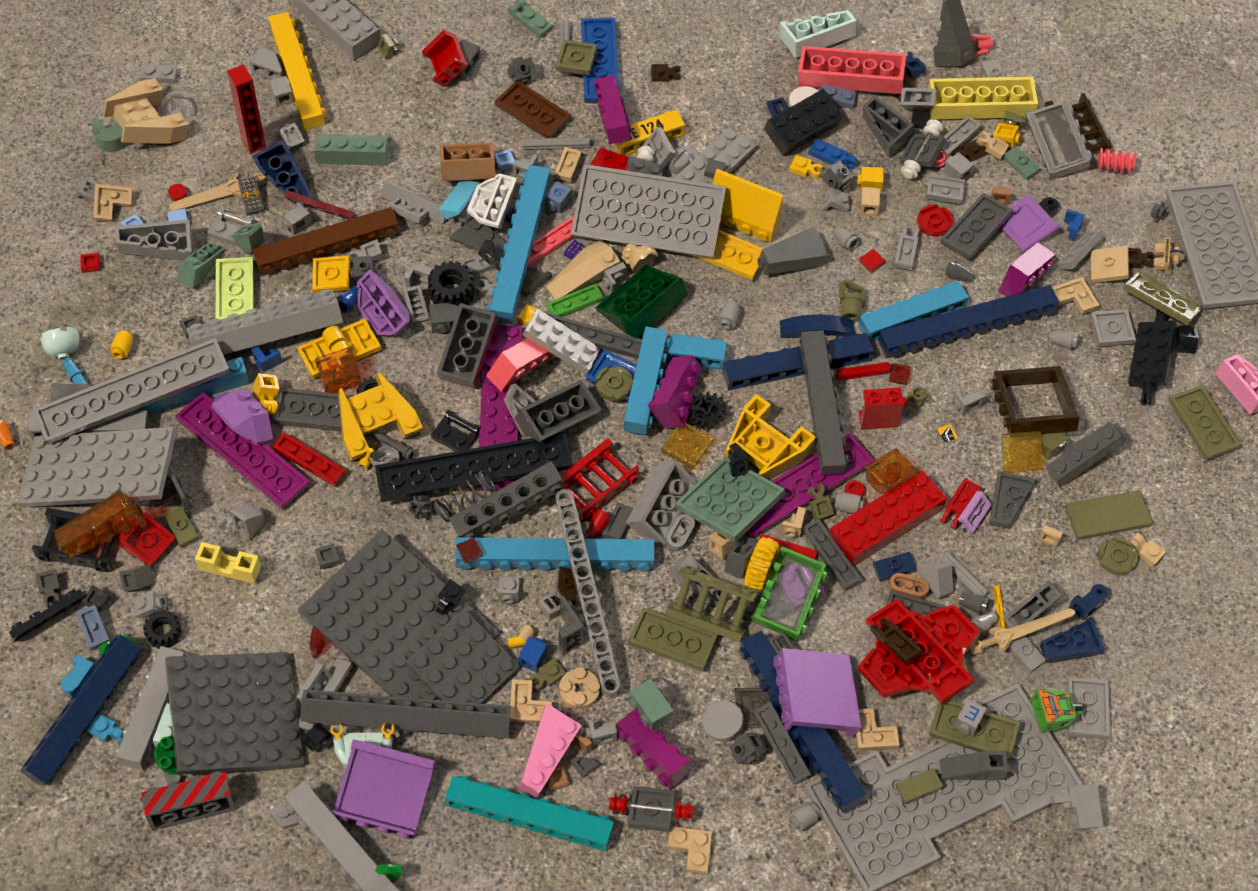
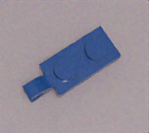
(831, 154)

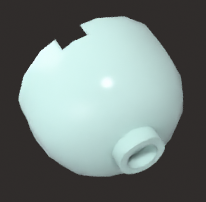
(60, 343)

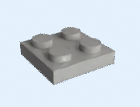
(1112, 327)

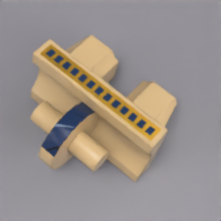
(1170, 255)

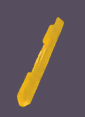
(999, 609)

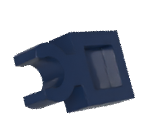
(914, 66)

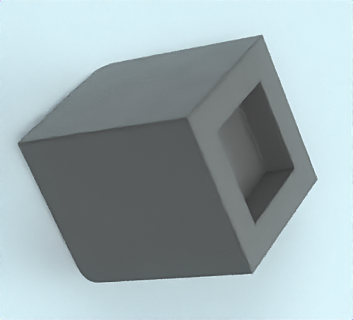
(136, 577)

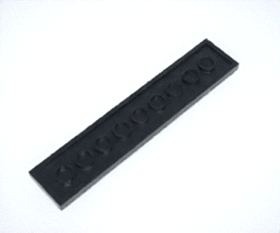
(451, 469)

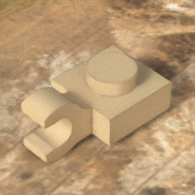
(1149, 552)

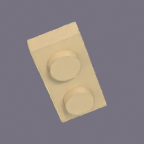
(567, 164)

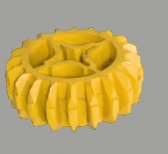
(761, 563)

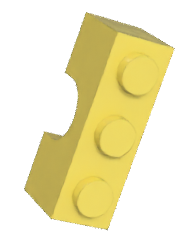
(213, 560)

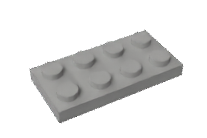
(561, 341)

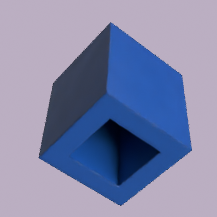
(532, 654)

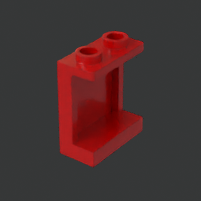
(445, 57)
(881, 408)

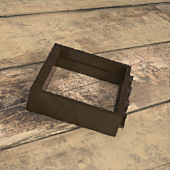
(1045, 424)

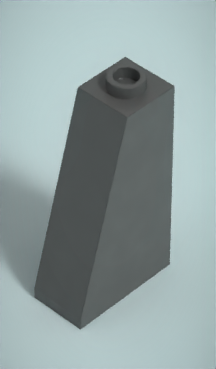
(794, 253)

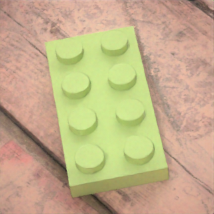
(234, 286)

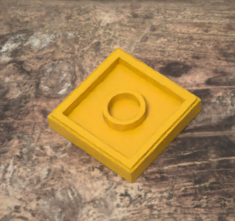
(331, 273)

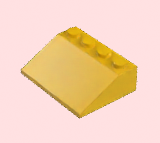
(750, 207)

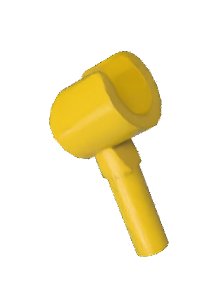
(365, 461)

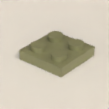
(576, 57)

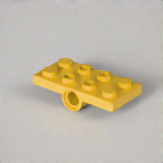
(333, 339)

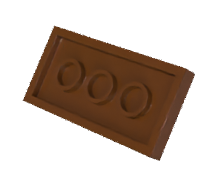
(532, 109)

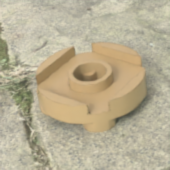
(579, 699)

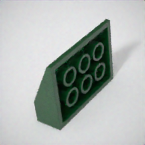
(642, 300)

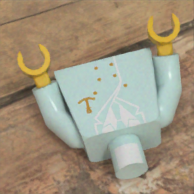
(343, 743)

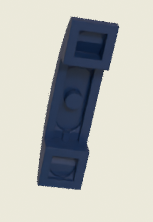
(830, 324)

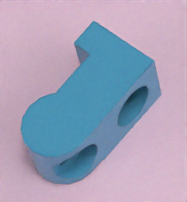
(72, 681)

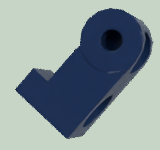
(1089, 603)

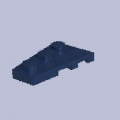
(1076, 642)

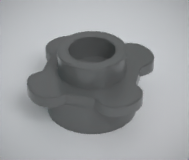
(1158, 211)

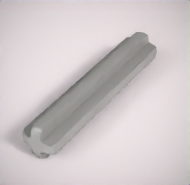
(964, 575)

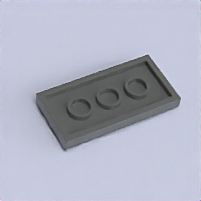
(976, 226)
(308, 409)

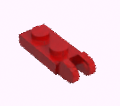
(960, 501)

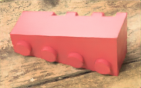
(516, 363)

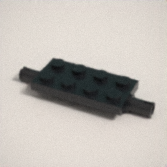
(1152, 355)

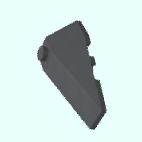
(954, 37)

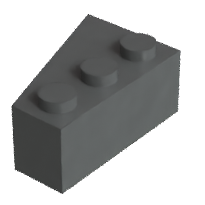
(887, 125)

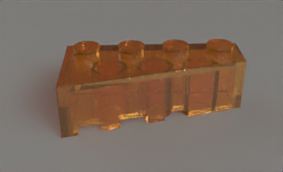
(99, 524)

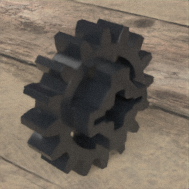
(714, 410)

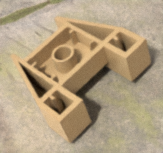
(138, 118)

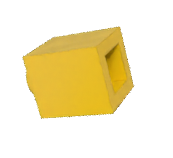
(870, 177)

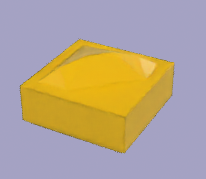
(526, 314)

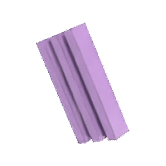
(973, 509)

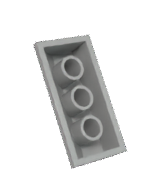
(656, 506)

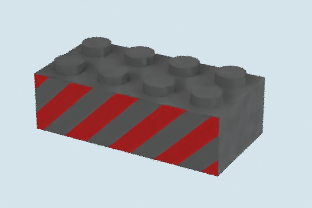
(467, 345)
(188, 800)

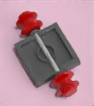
(651, 808)

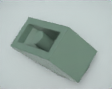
(249, 237)

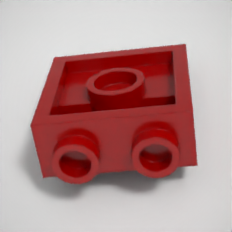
(146, 542)

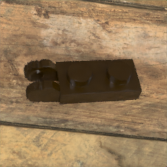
(896, 641)

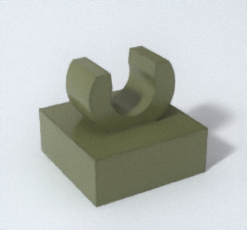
(387, 46)

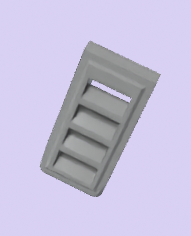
(411, 291)
(545, 608)

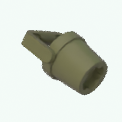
(851, 302)

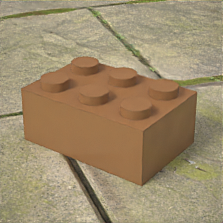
(467, 161)

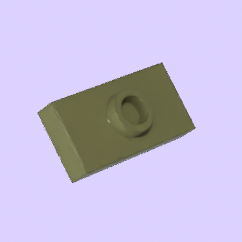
(181, 527)

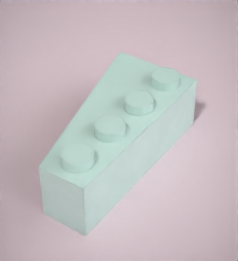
(817, 31)

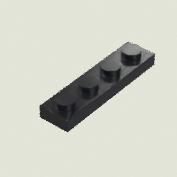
(54, 609)

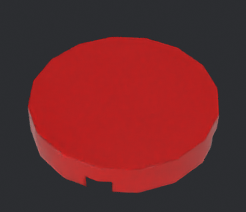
(934, 220)

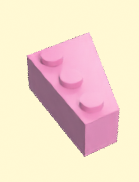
(1241, 381)

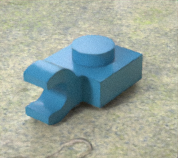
(104, 728)

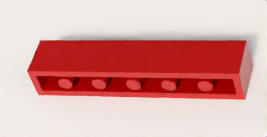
(246, 109)

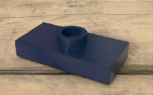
(888, 567)

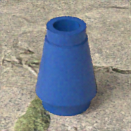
(348, 299)

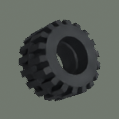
(451, 274)

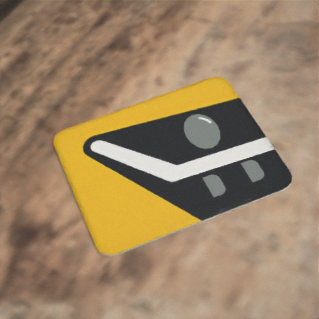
(947, 433)

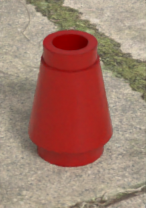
(597, 523)

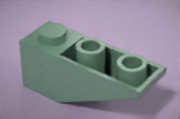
(198, 265)

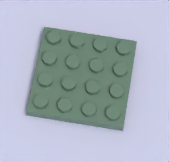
(729, 502)

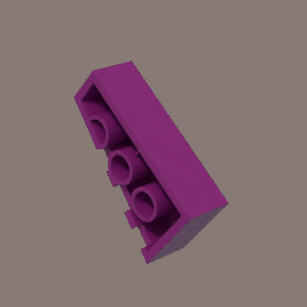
(612, 110)
(653, 750)

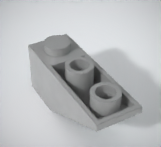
(695, 587)

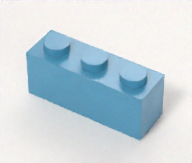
(707, 352)

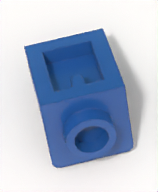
(1075, 222)

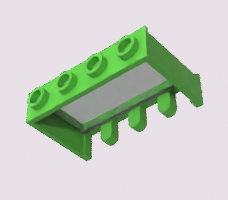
(789, 593)

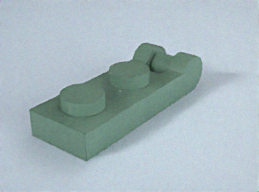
(530, 18)

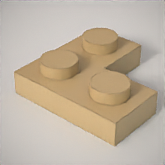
(106, 196)
(1079, 292)
(522, 707)
(873, 737)
(694, 842)

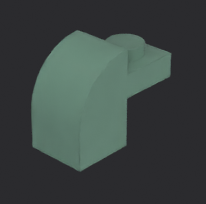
(109, 138)

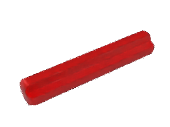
(861, 371)

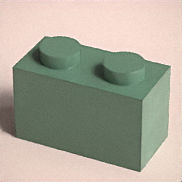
(650, 704)

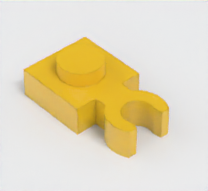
(804, 166)

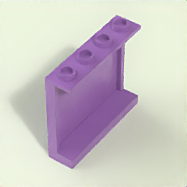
(817, 690)
(383, 789)

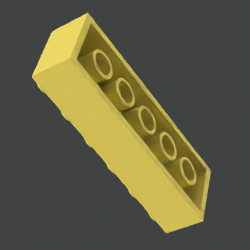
(983, 97)

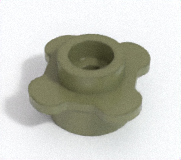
(918, 391)

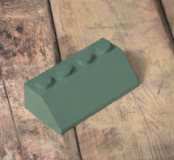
(351, 149)

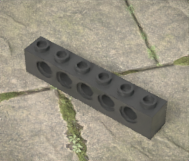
(511, 493)

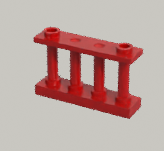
(590, 463)

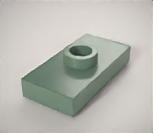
(1021, 163)

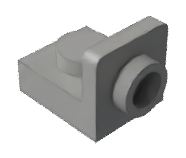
(291, 134)
(85, 188)
(613, 275)
(967, 404)
(508, 589)
(602, 735)

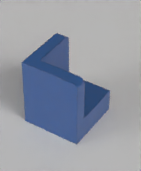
(267, 359)

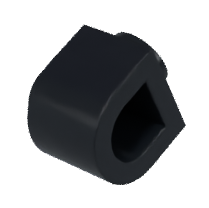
(318, 738)

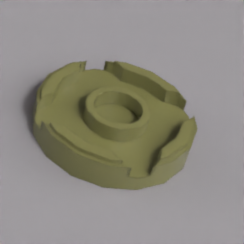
(614, 383)
(1118, 556)

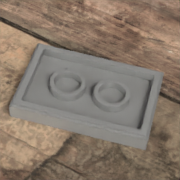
(1094, 698)

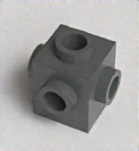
(521, 69)
(838, 176)
(361, 266)
(747, 748)

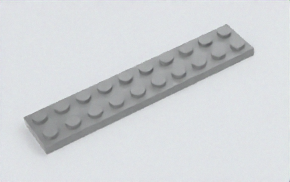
(131, 391)

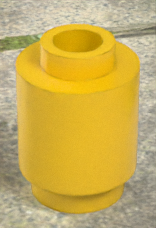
(121, 344)

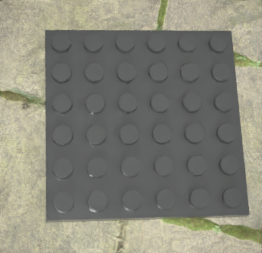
(233, 712)

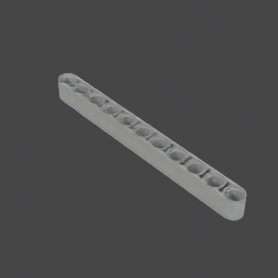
(590, 601)

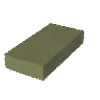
(919, 786)

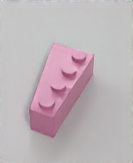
(549, 745)

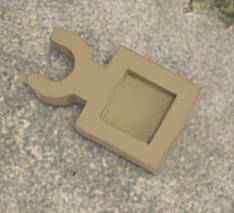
(994, 146)

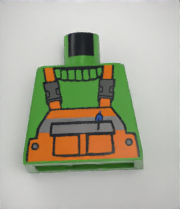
(1054, 709)

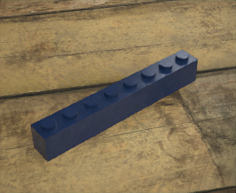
(789, 363)
(80, 710)

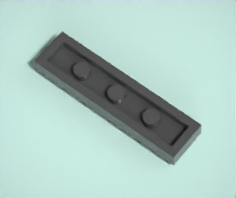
(831, 554)
(783, 743)

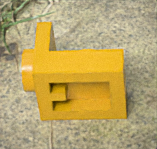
(1008, 133)

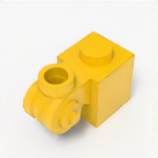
(265, 392)

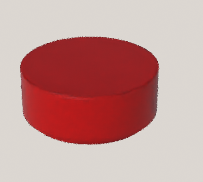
(177, 192)
(854, 487)

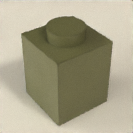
(1053, 444)

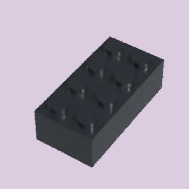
(803, 122)

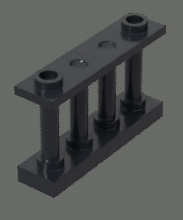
(59, 518)

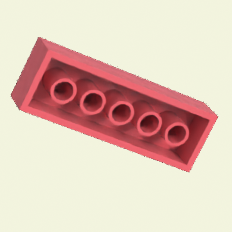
(852, 69)

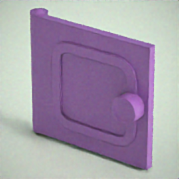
(1028, 225)

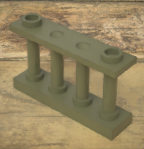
(697, 617)

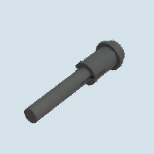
(404, 451)

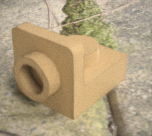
(794, 528)

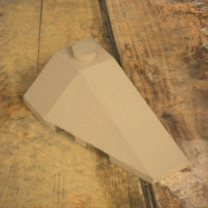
(583, 270)

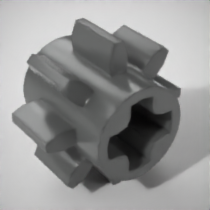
(420, 507)

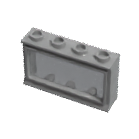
(1059, 139)

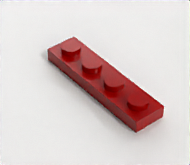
(309, 459)

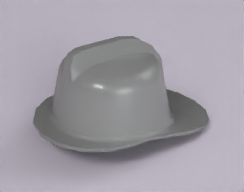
(681, 159)

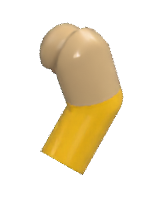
(527, 631)

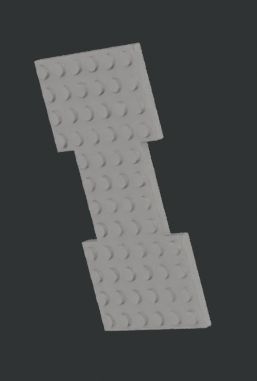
(893, 839)

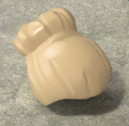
(638, 256)

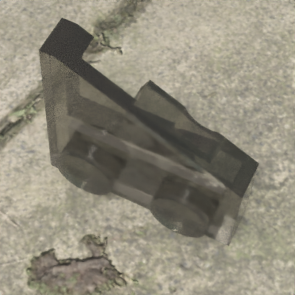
(534, 279)

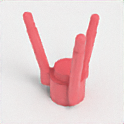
(983, 43)

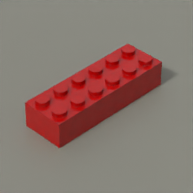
(888, 518)

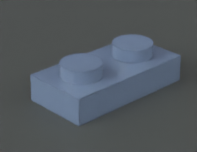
(840, 96)
(93, 627)

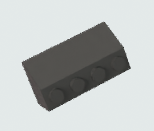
(557, 411)

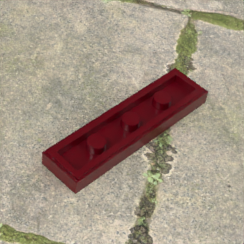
(319, 205)

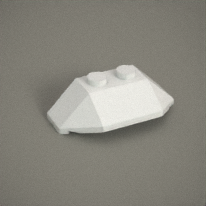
(492, 200)

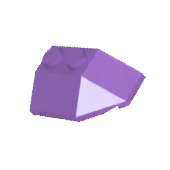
(381, 305)
(244, 415)

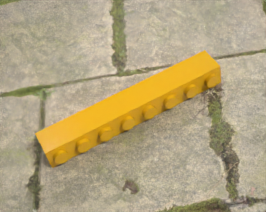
(296, 71)

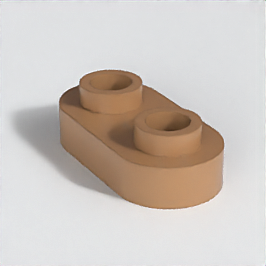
(909, 584)

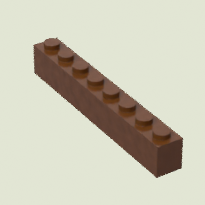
(325, 241)

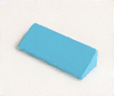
(458, 198)

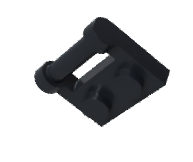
(453, 437)

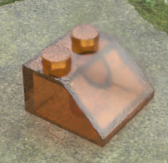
(338, 371)
(890, 471)

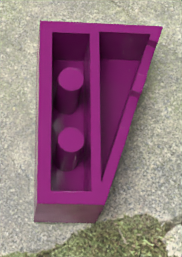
(1027, 270)

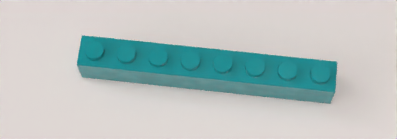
(529, 813)

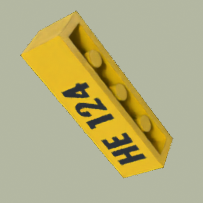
(670, 123)

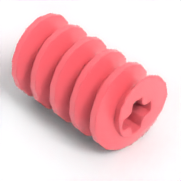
(1116, 161)

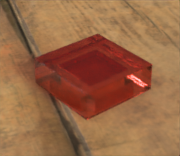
(899, 374)
(469, 550)

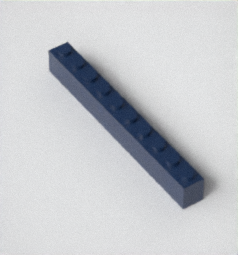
(968, 321)
(813, 741)

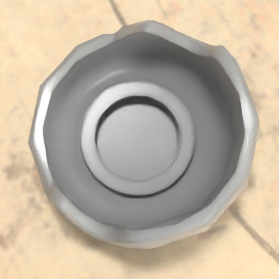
(384, 455)

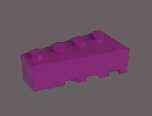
(676, 392)

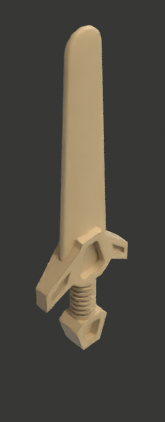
(223, 190)
(1005, 636)

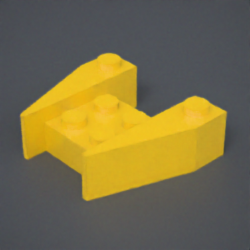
(371, 412)
(767, 446)

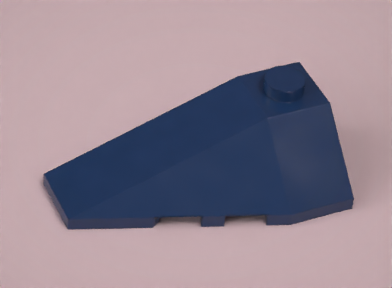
(282, 169)

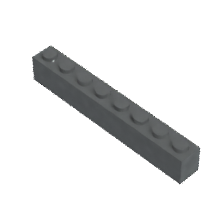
(822, 402)

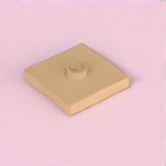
(1110, 264)

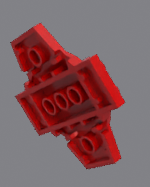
(941, 636)

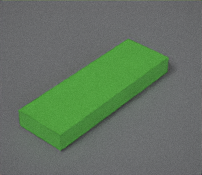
(575, 301)

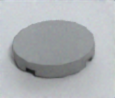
(723, 720)

